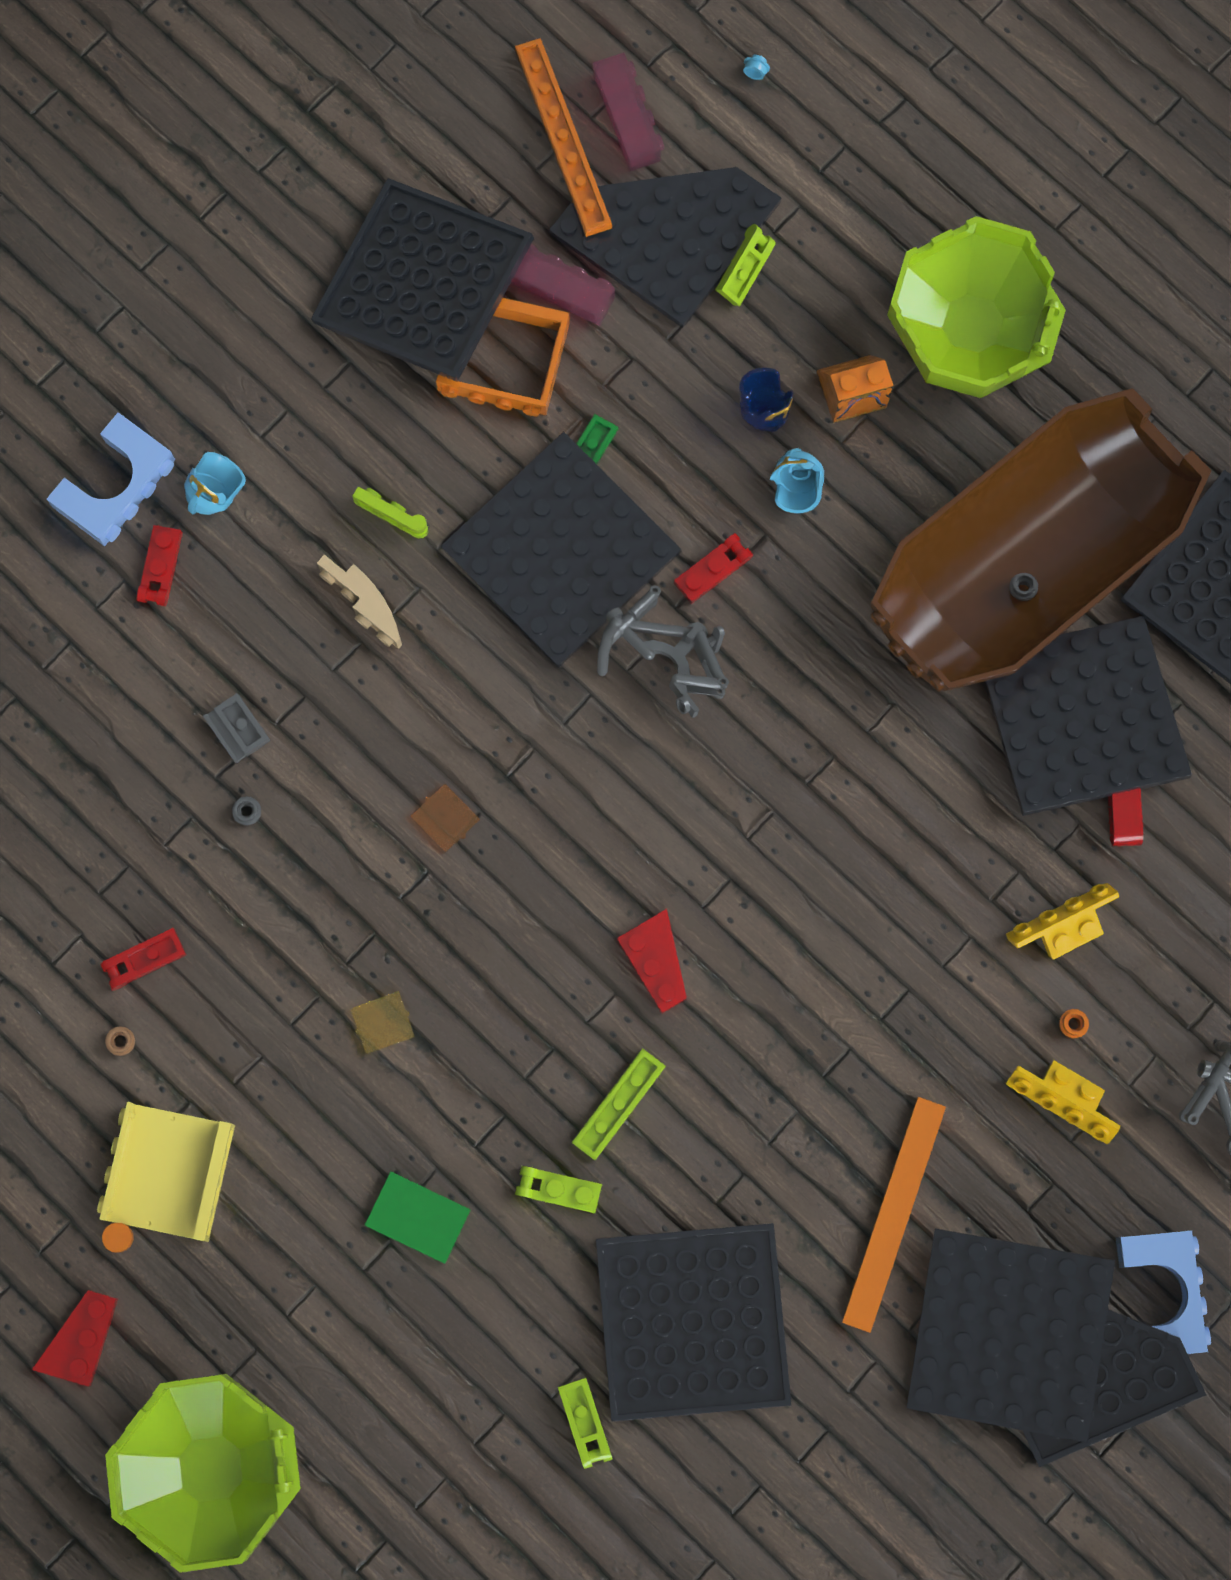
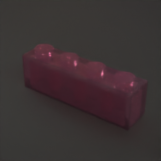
(627, 111)
(564, 285)

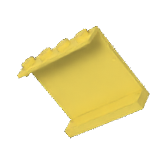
(166, 1172)

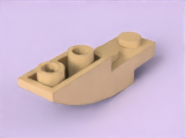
(370, 604)

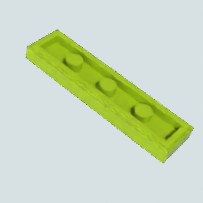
(618, 1104)

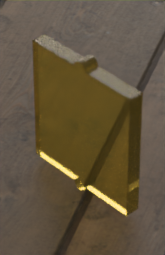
(382, 1022)

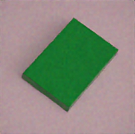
(417, 1217)

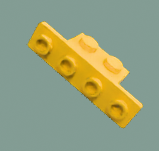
(1066, 925)
(1068, 1097)

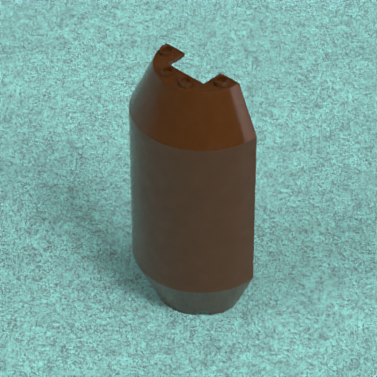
(1070, 507)

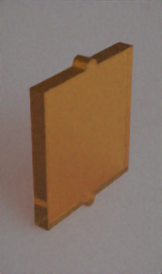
(445, 818)

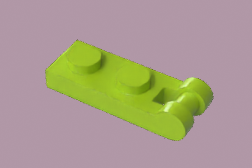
(745, 265)
(392, 513)
(559, 1189)
(584, 1421)

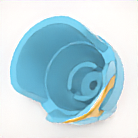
(798, 481)
(213, 484)

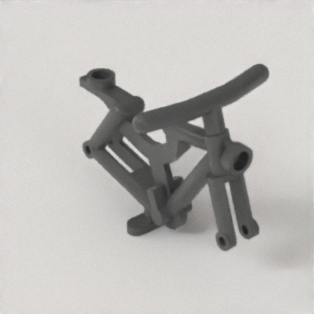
(692, 636)
(1215, 1077)

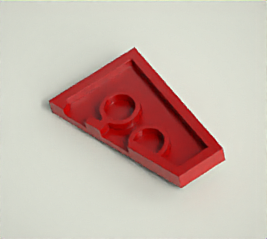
(655, 960)
(80, 1341)

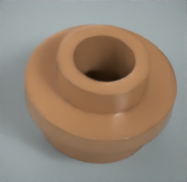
(112, 1036)

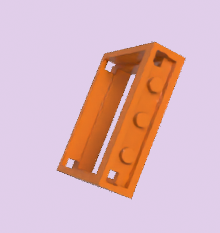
(527, 314)

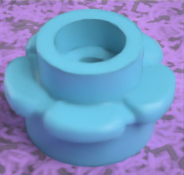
(756, 67)

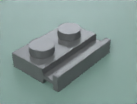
(236, 728)

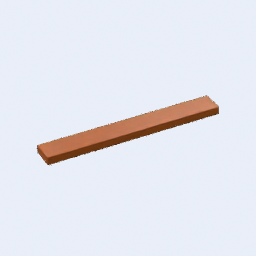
(563, 137)
(893, 1214)

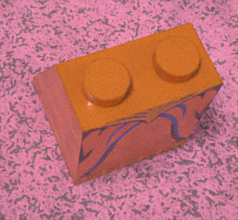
(856, 387)

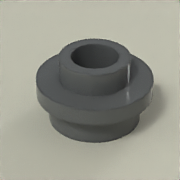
(1023, 579)
(244, 802)

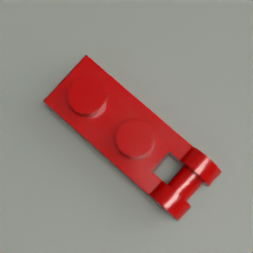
(160, 565)
(712, 569)
(144, 958)

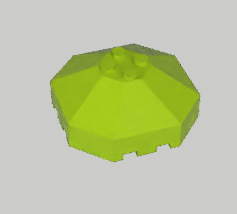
(977, 307)
(202, 1472)

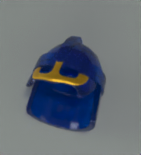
(762, 391)

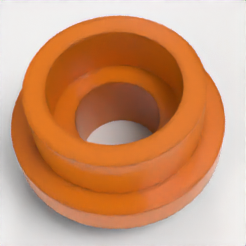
(1082, 1021)

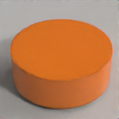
(117, 1237)

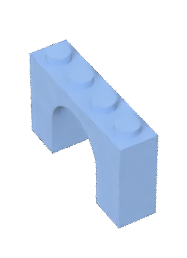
(105, 516)
(1177, 1254)

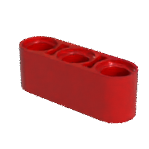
(1126, 818)

